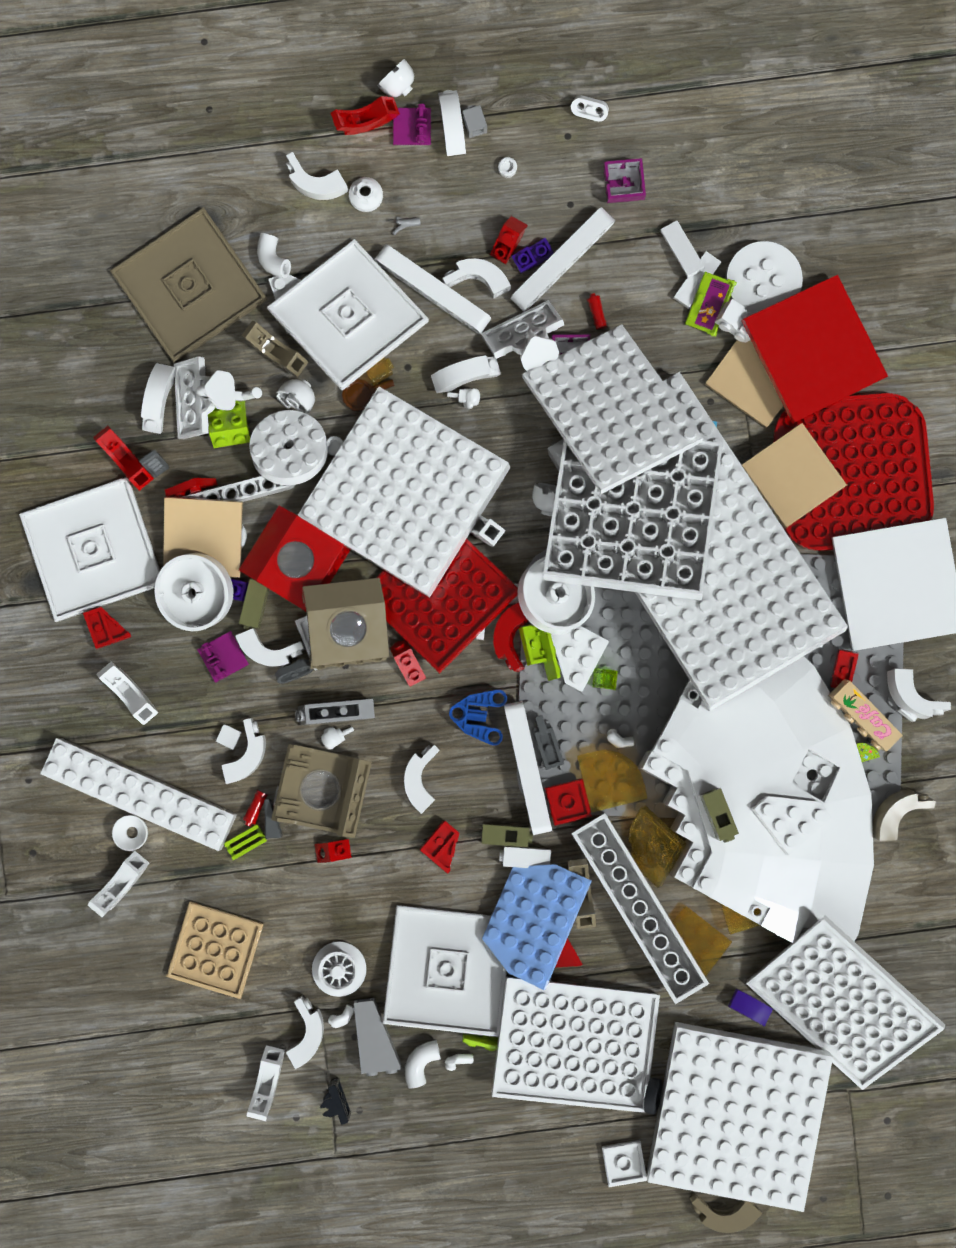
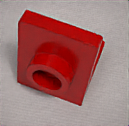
(333, 851)

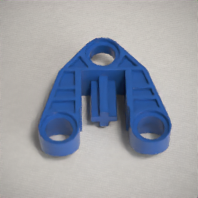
(480, 699)

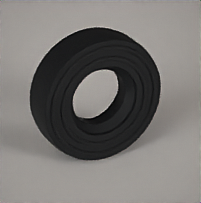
(653, 1096)

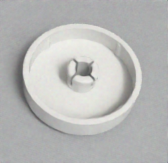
(291, 430)
(204, 576)
(544, 607)

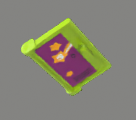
(708, 302)

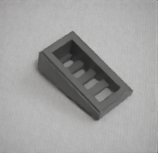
(154, 463)
(272, 828)

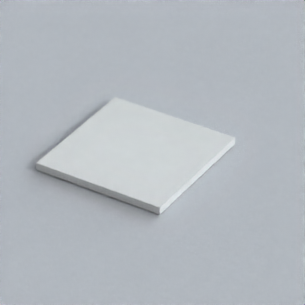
(348, 314)
(91, 549)
(897, 583)
(443, 973)

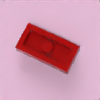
(844, 667)

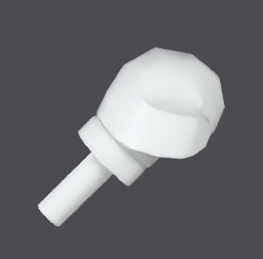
(333, 737)

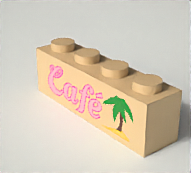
(864, 715)

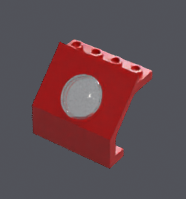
(293, 556)

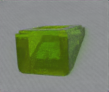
(605, 679)

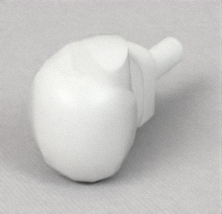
(468, 397)

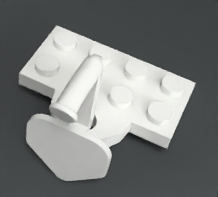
(527, 336)
(200, 394)

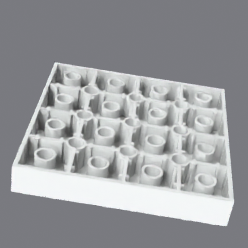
(404, 491)
(640, 534)
(739, 1116)

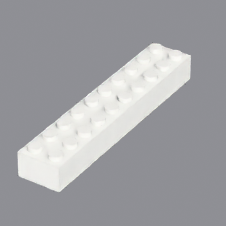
(138, 794)
(640, 908)

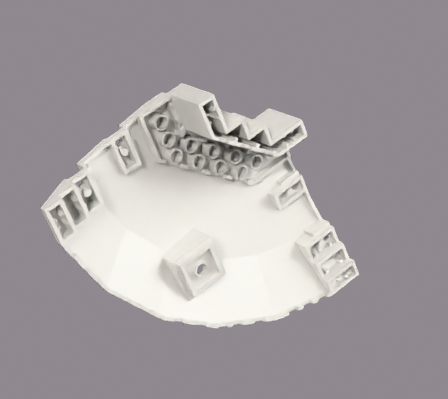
(759, 749)

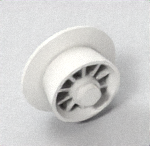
(339, 969)

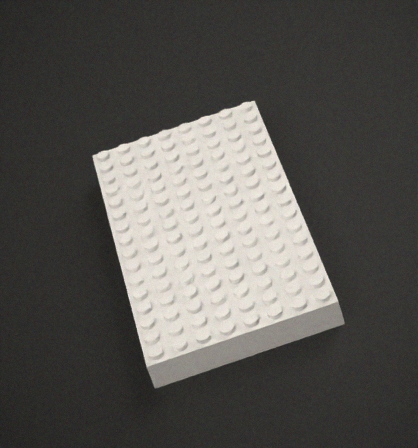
(758, 592)

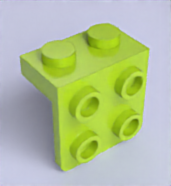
(229, 426)

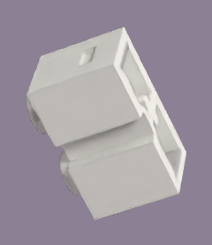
(730, 320)

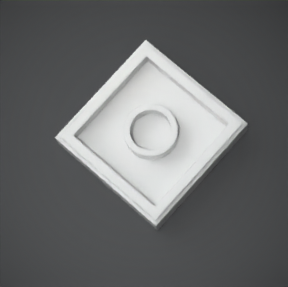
(624, 1163)

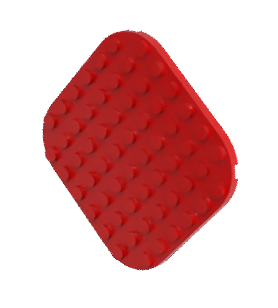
(882, 457)

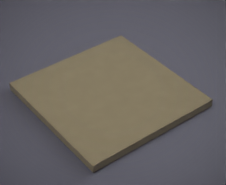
(188, 285)

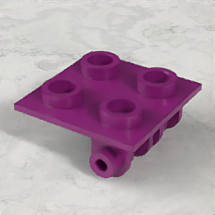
(412, 126)
(222, 656)

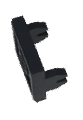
(336, 1102)

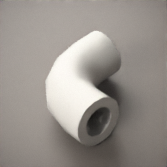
(268, 258)
(418, 1060)

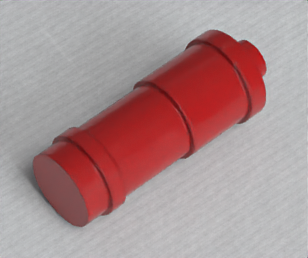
(597, 311)
(255, 808)

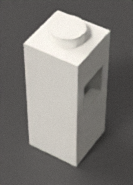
(524, 856)

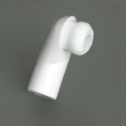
(619, 742)
(343, 1019)
(458, 1059)

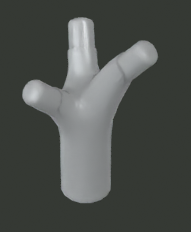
(406, 223)

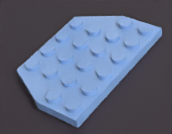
(535, 920)

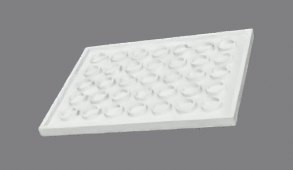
(612, 408)
(845, 1003)
(575, 1045)

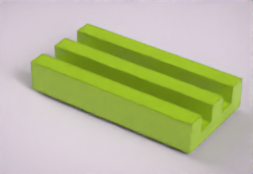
(231, 849)

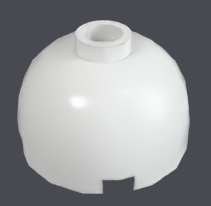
(398, 80)
(297, 395)
(544, 497)

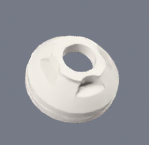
(369, 202)
(120, 835)

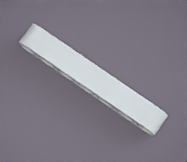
(562, 259)
(432, 289)
(240, 488)
(527, 768)

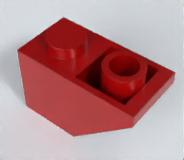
(508, 239)

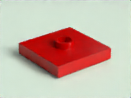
(568, 802)

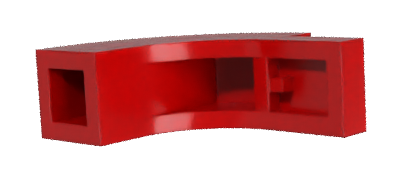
(366, 118)
(123, 457)
(504, 635)

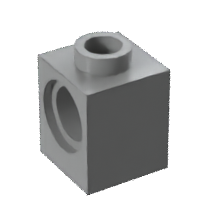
(474, 121)

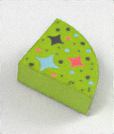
(867, 752)

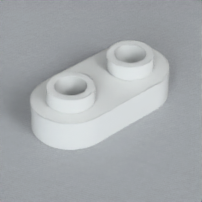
(589, 109)

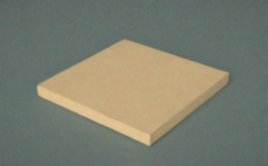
(746, 384)
(793, 475)
(204, 528)
(215, 950)

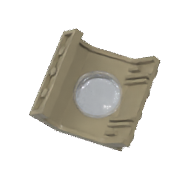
(346, 623)
(321, 790)

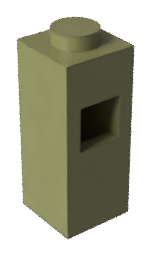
(254, 605)
(719, 815)
(506, 835)

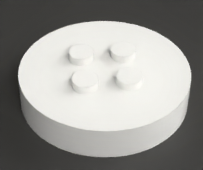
(764, 275)

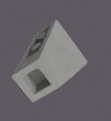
(335, 712)
(374, 1042)

